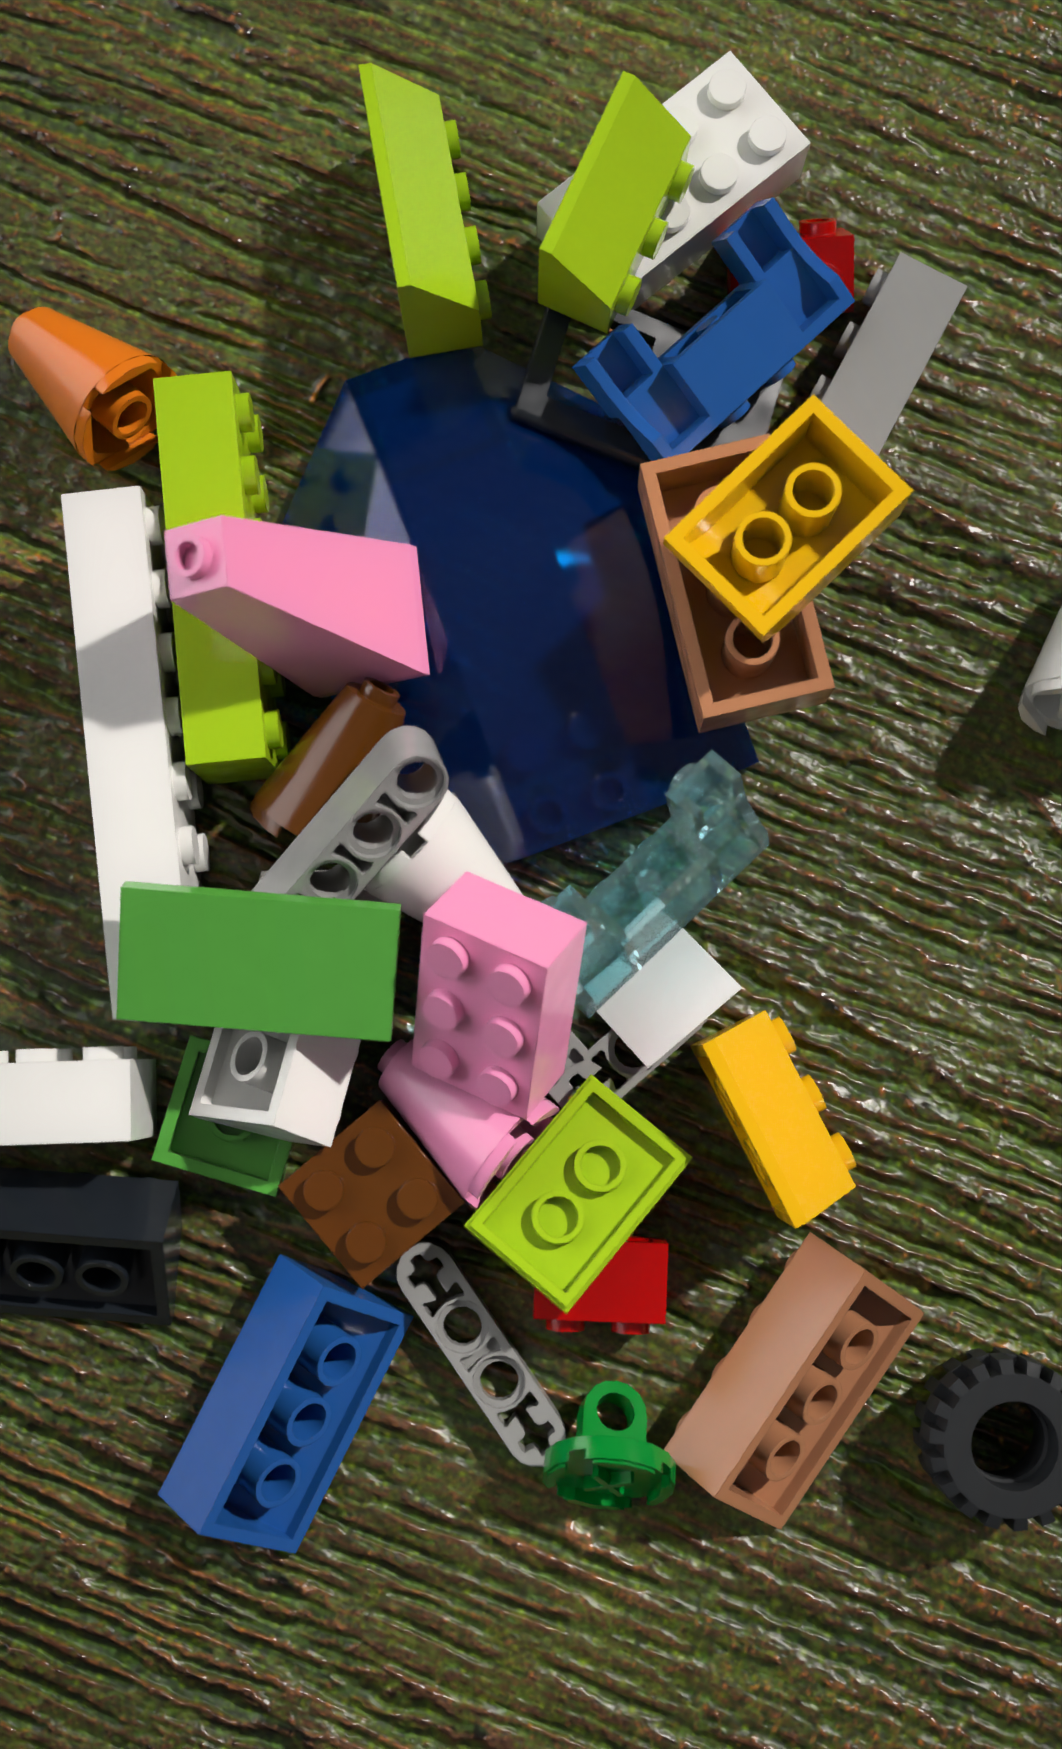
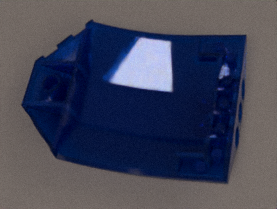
(538, 598)

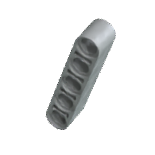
(363, 847)

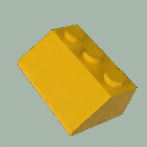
(776, 1117)

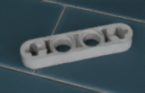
(472, 1357)

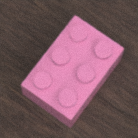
(496, 993)

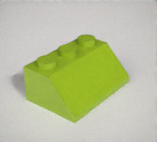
(614, 208)

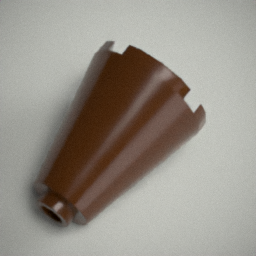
(327, 756)

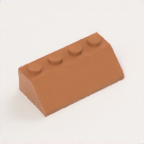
(792, 1383)

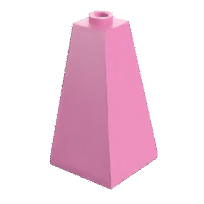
(304, 599)

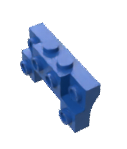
(731, 352)

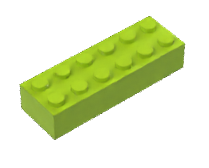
(209, 472)

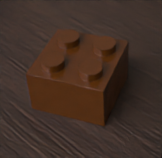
(372, 1193)

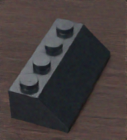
(89, 1246)

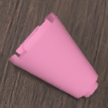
(460, 1131)

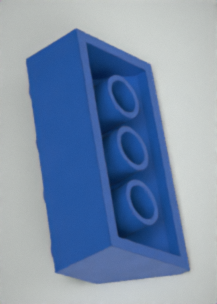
(284, 1408)

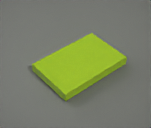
(578, 1193)

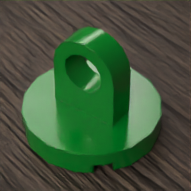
(606, 1465)

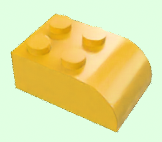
(789, 519)

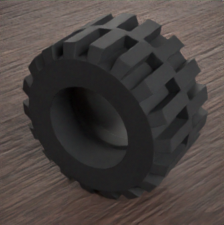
(947, 1426)

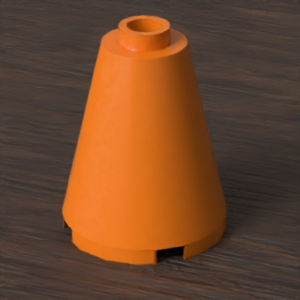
(90, 385)

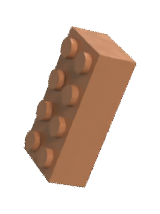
(724, 664)

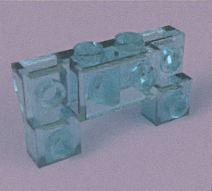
(665, 879)

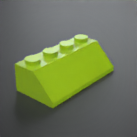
(424, 216)

